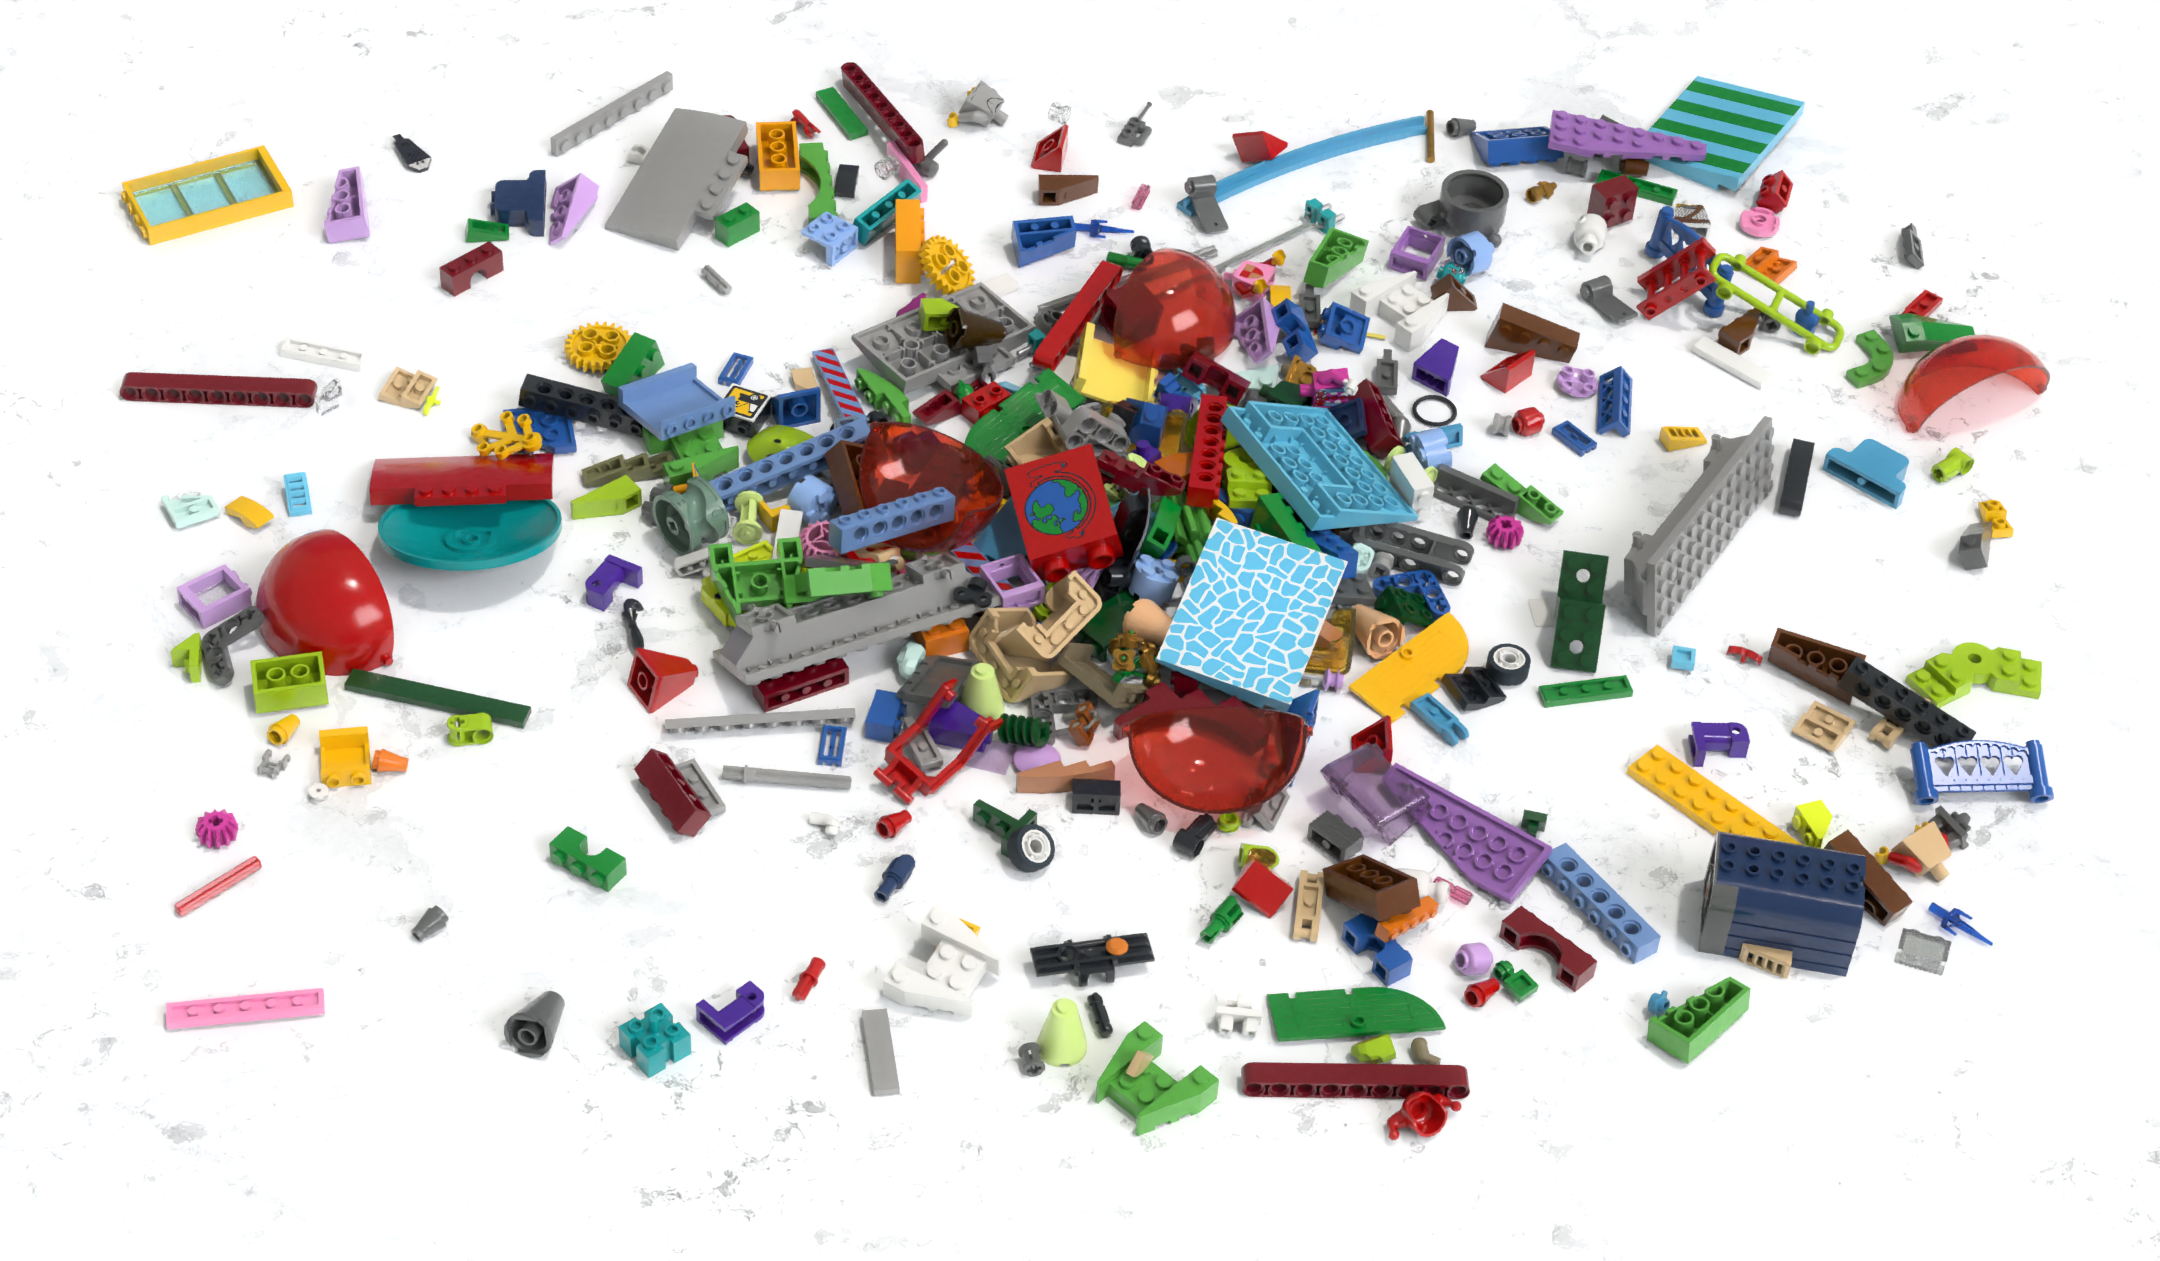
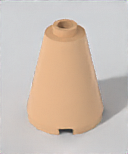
(1148, 621)
(1377, 631)

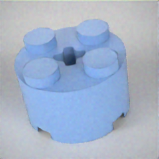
(1471, 252)
(1430, 448)
(814, 499)
(1154, 579)

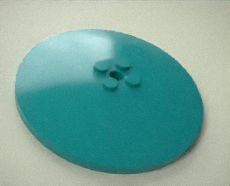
(469, 534)

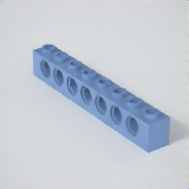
(787, 465)

